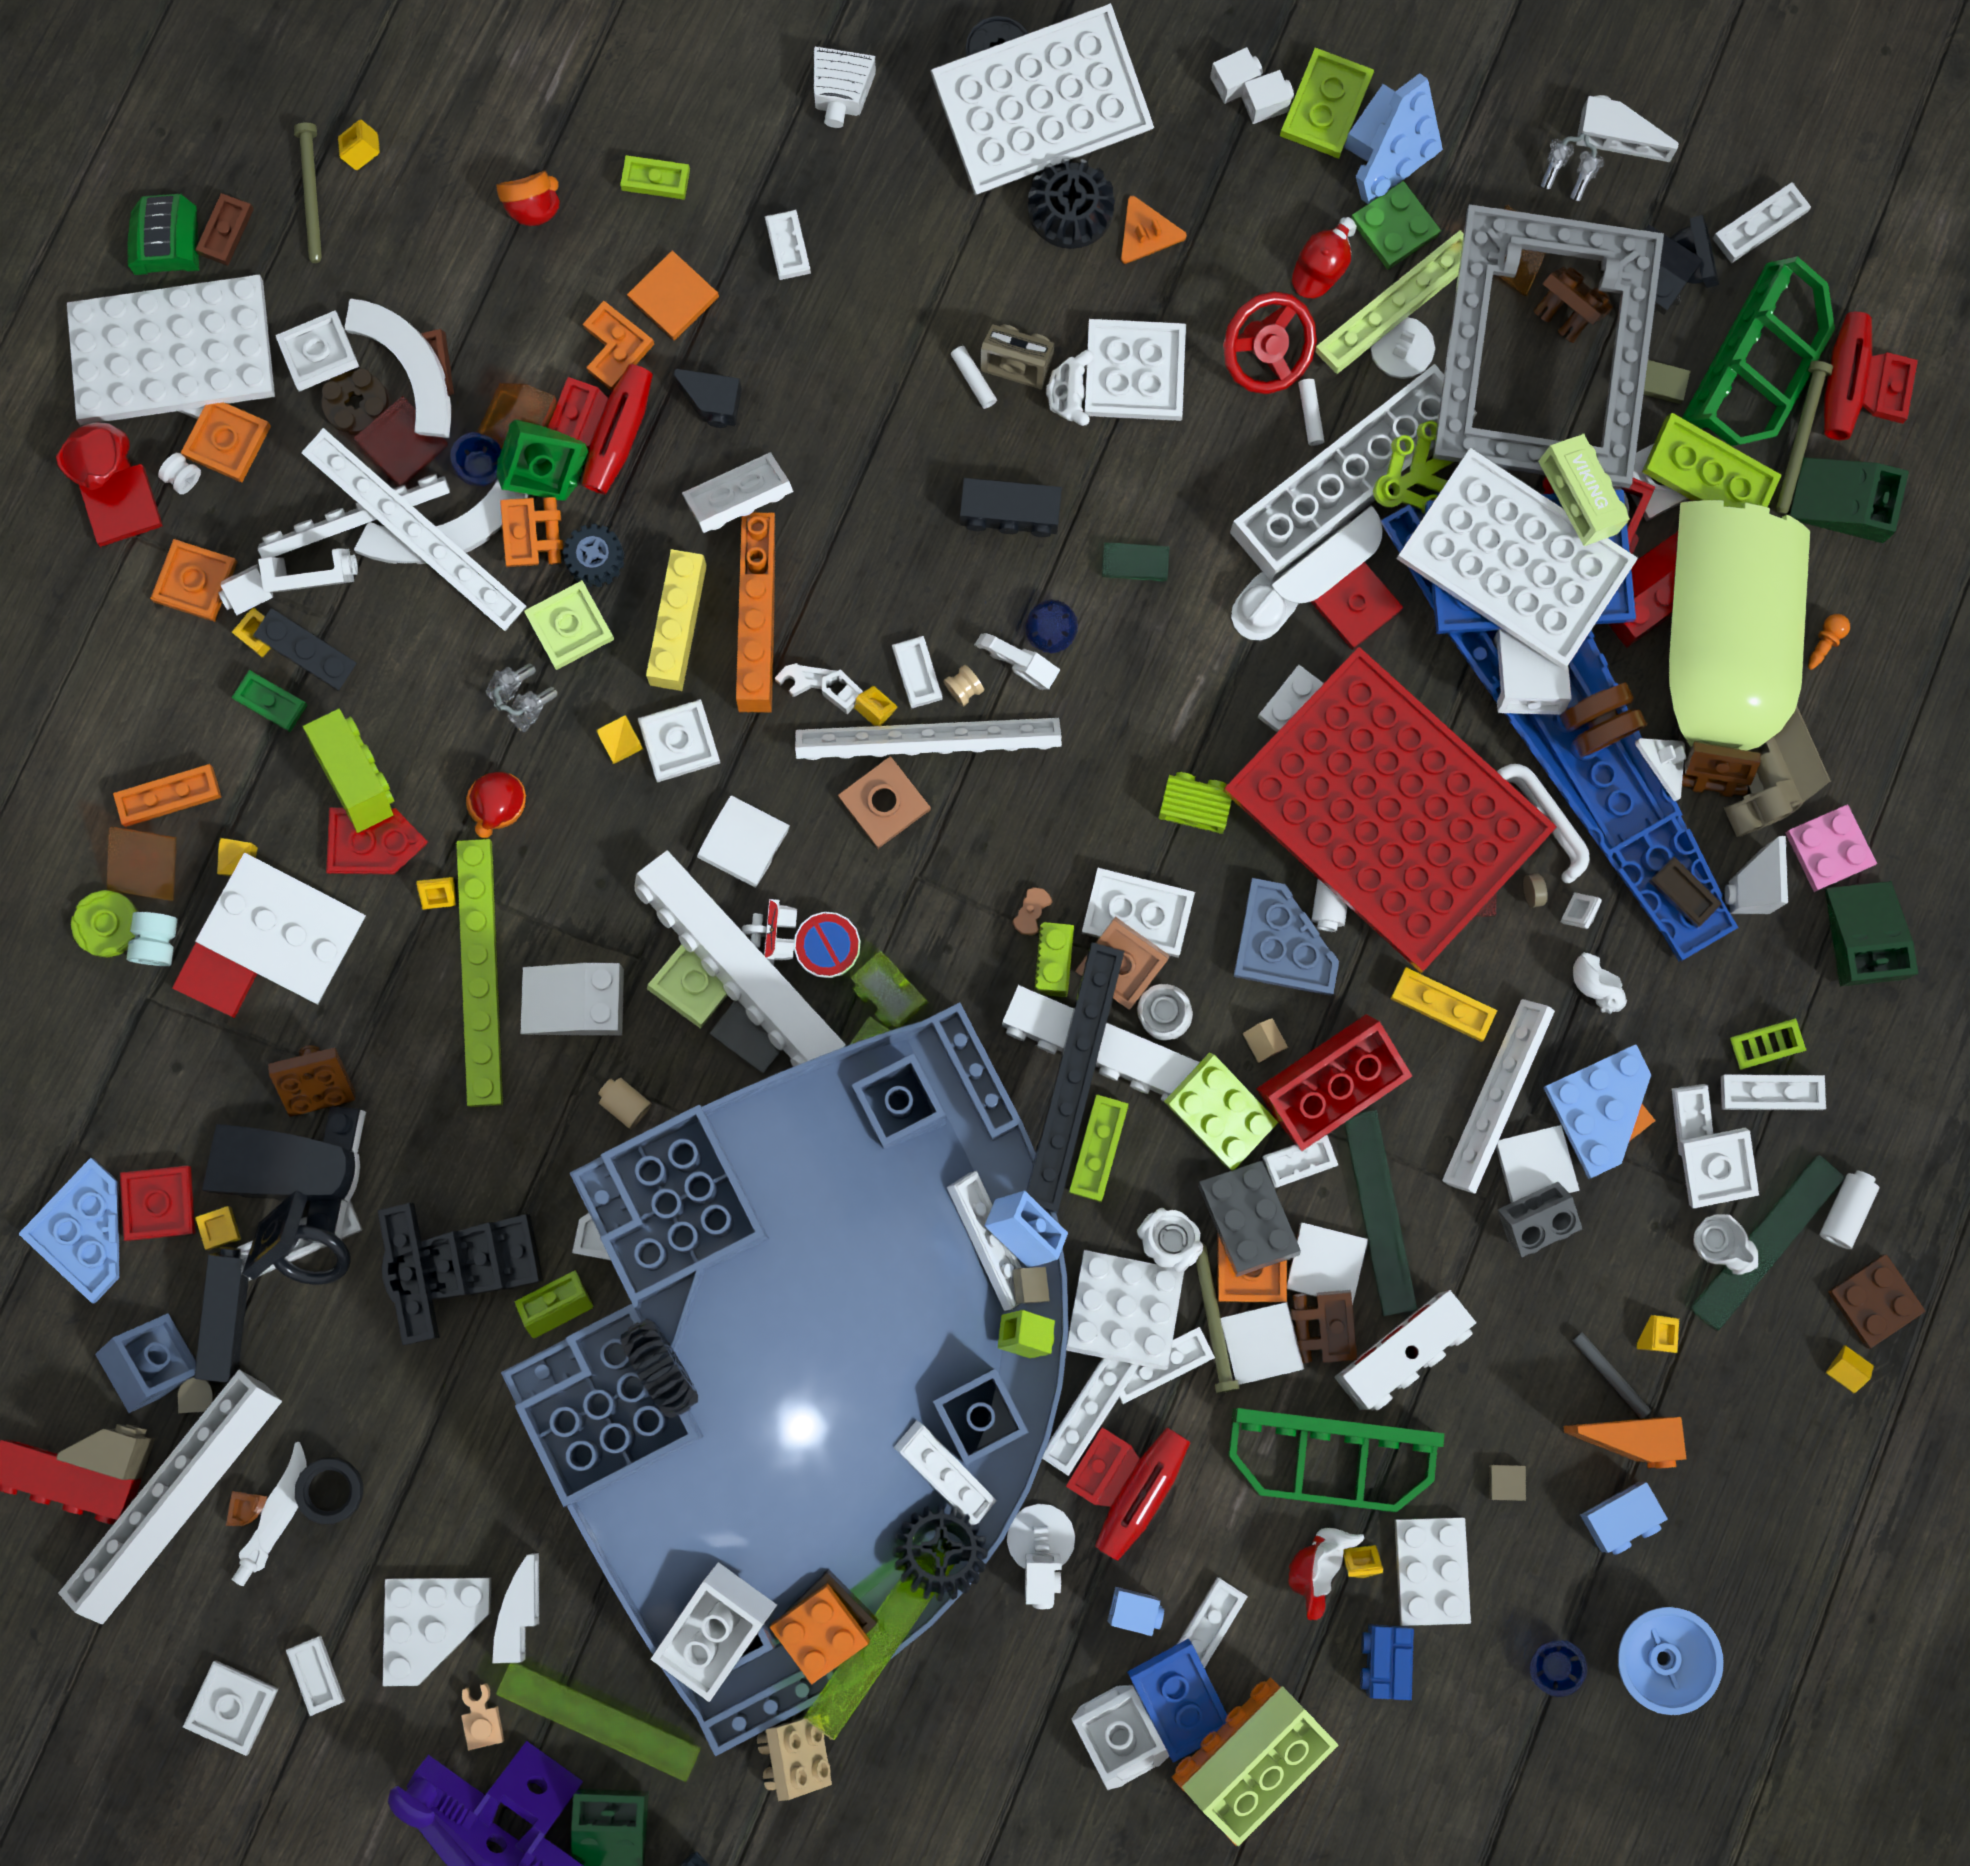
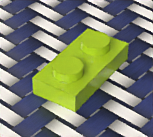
(655, 177)

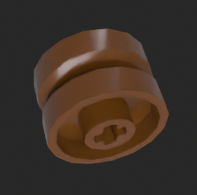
(1601, 715)

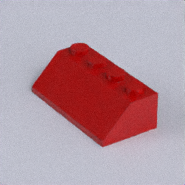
(1653, 591)
(1334, 1082)

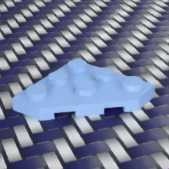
(1403, 142)
(1601, 1108)
(81, 1231)

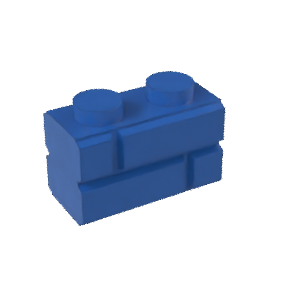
(1388, 1662)

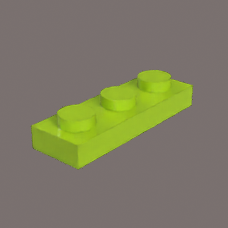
(1098, 1148)

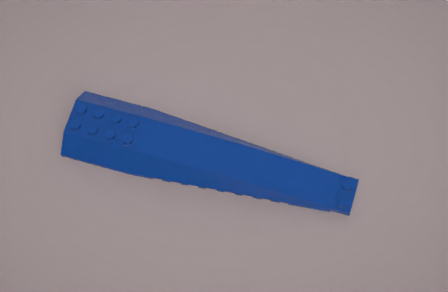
(1609, 789)

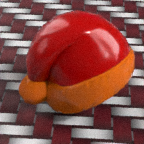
(530, 199)
(495, 802)

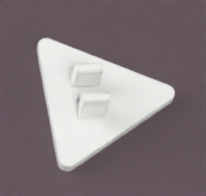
(1666, 761)

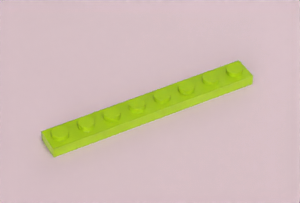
(479, 973)

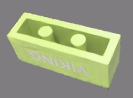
(1584, 489)

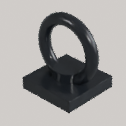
(277, 1238)

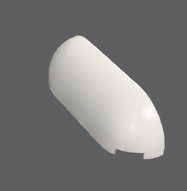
(1331, 559)

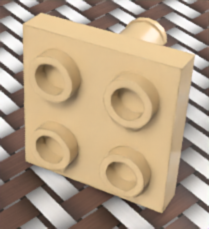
(796, 1759)

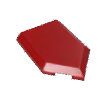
(375, 850)

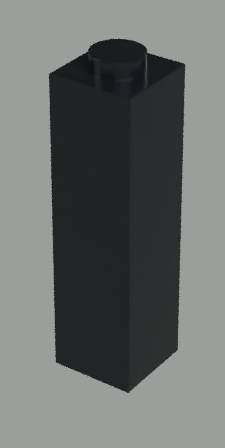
(222, 1316)

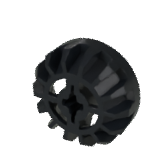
(1064, 227)

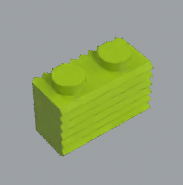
(1195, 803)
(1054, 959)

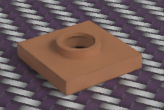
(884, 825)

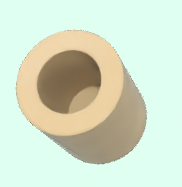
(624, 1102)

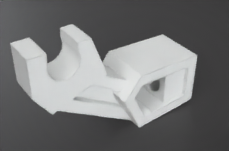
(1025, 663)
(819, 678)

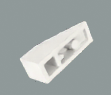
(1623, 131)

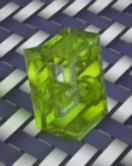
(888, 990)

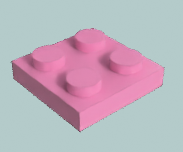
(1831, 848)

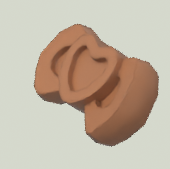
(1027, 917)

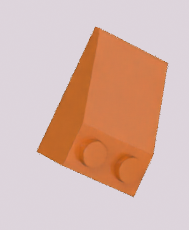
(1643, 1440)

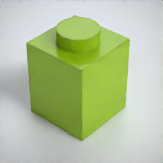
(1026, 1334)

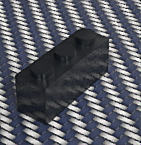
(1010, 507)

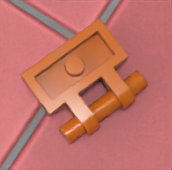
(520, 533)

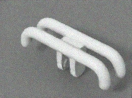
(1541, 799)

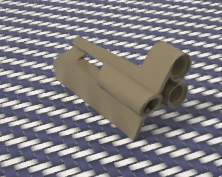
(1784, 780)

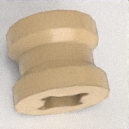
(964, 685)

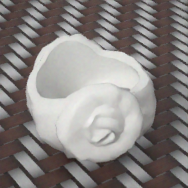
(1170, 1239)

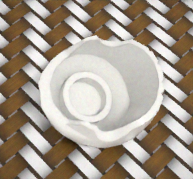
(1165, 1012)

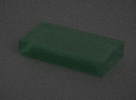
(1135, 561)

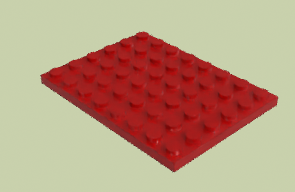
(1390, 809)

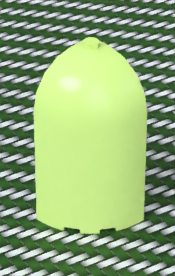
(1737, 623)

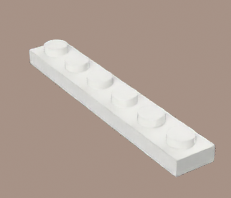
(340, 521)
(1498, 1096)

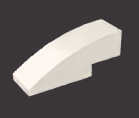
(518, 1610)

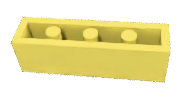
(676, 620)

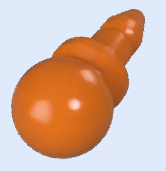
(1835, 628)

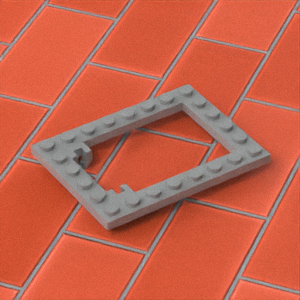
(1630, 269)

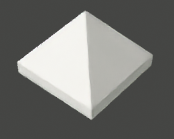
(1581, 910)

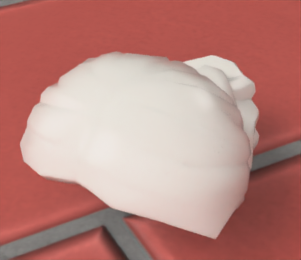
(1599, 983)
(1725, 1242)

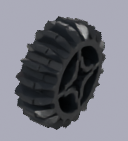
(659, 1368)
(926, 1553)

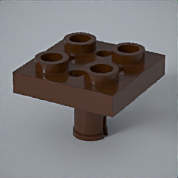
(310, 1075)

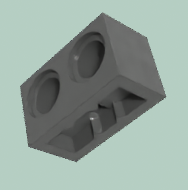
(1540, 1219)

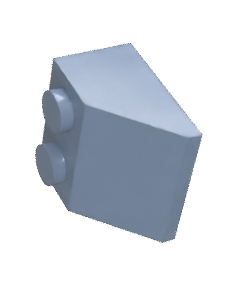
(147, 1362)

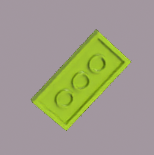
(1707, 467)

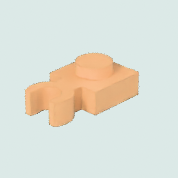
(483, 1724)

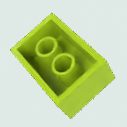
(350, 769)

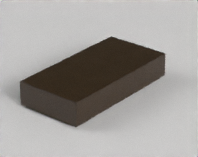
(1685, 892)

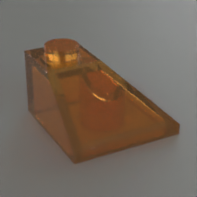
(519, 403)

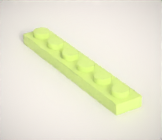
(1392, 306)

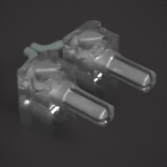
(1587, 167)
(525, 707)

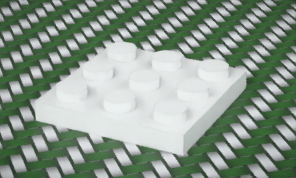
(1135, 369)
(1125, 1310)

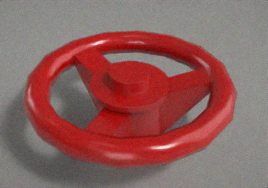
(1269, 341)

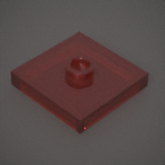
(396, 446)

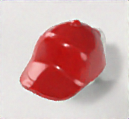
(1323, 260)
(1317, 1565)

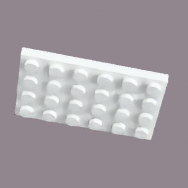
(1042, 99)
(170, 349)
(1515, 559)

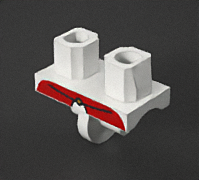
(777, 917)

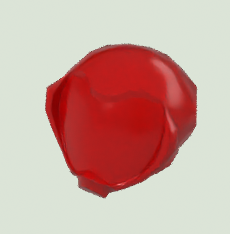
(94, 454)

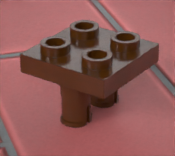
(1568, 287)

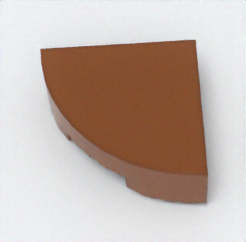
(244, 1508)

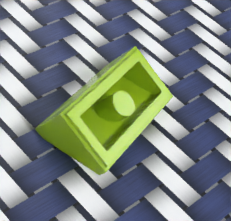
(553, 1304)

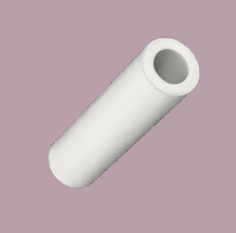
(973, 377)
(1311, 412)

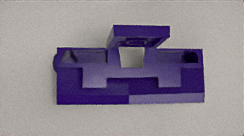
(460, 1818)

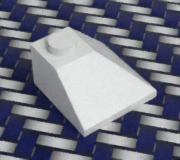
(1761, 882)

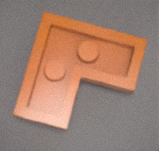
(622, 341)

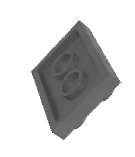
(1249, 1218)

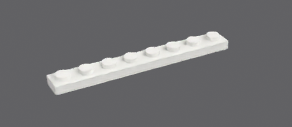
(414, 529)
(928, 738)

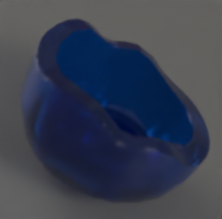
(477, 465)
(1051, 626)
(1558, 1667)

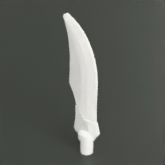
(274, 1518)

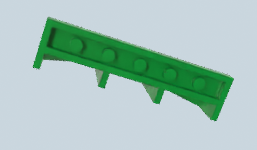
(1744, 334)
(1322, 1429)

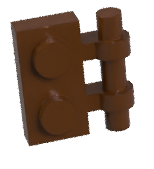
(1720, 769)
(1335, 1324)

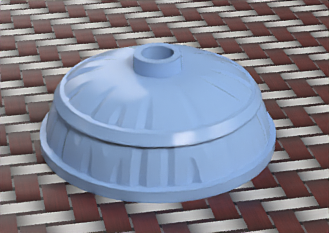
(1692, 1664)

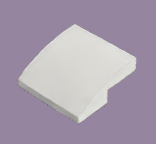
(743, 841)

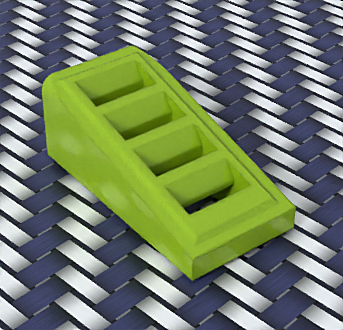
(1795, 1036)

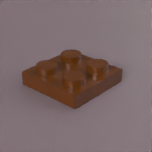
(1876, 1301)

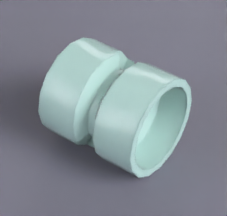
(151, 939)

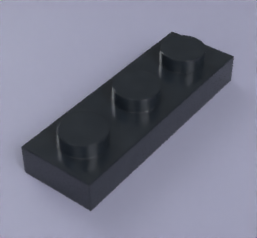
(304, 649)

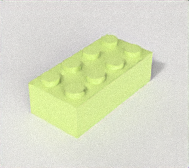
(1259, 1766)

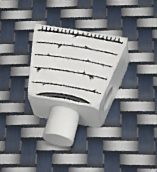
(841, 83)

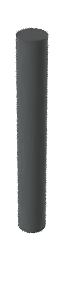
(1611, 1375)

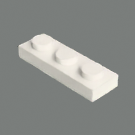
(1761, 222)
(1773, 1092)
(1186, 1354)

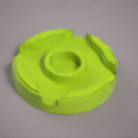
(103, 923)

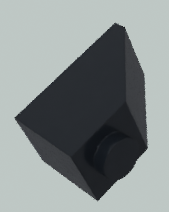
(711, 395)

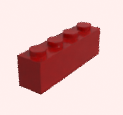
(48, 1479)

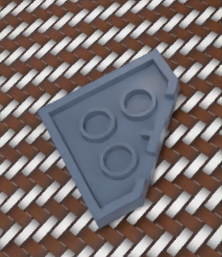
(1282, 943)

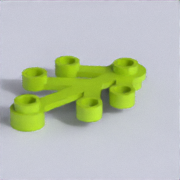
(1419, 473)

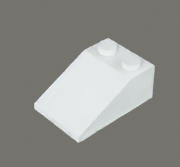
(572, 999)
(713, 1631)

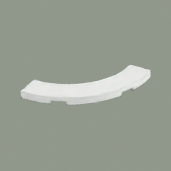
(415, 355)
(466, 531)

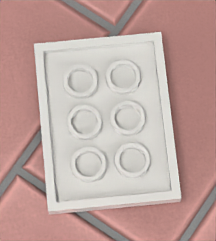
(280, 928)

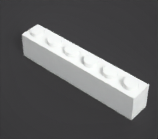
(1120, 1051)

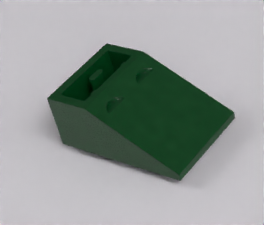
(1850, 497)
(1870, 934)
(609, 1827)

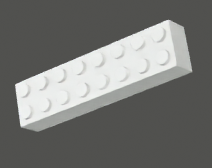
(1337, 480)

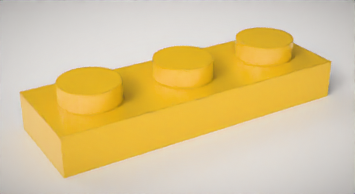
(1443, 1004)

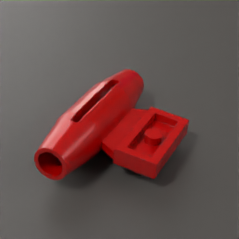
(1858, 379)
(603, 423)
(1129, 1485)

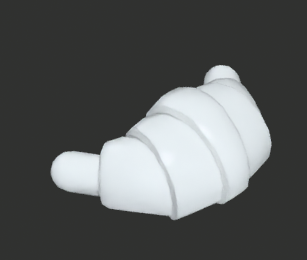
(1067, 388)

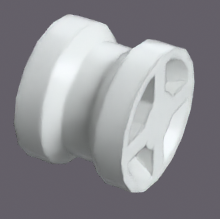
(179, 473)

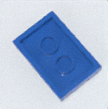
(1179, 1699)

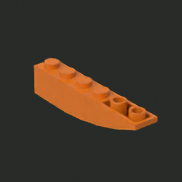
(756, 613)

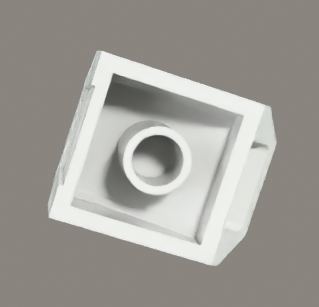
(1119, 1736)

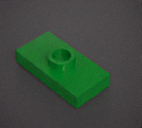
(269, 701)

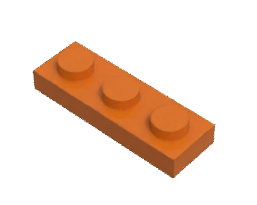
(167, 795)

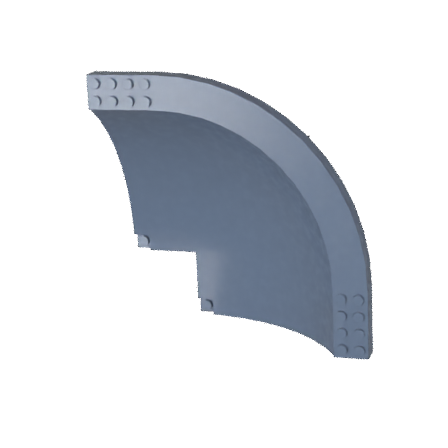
(820, 1310)

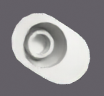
(1260, 609)

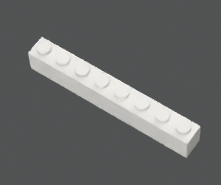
(734, 961)
(169, 1497)

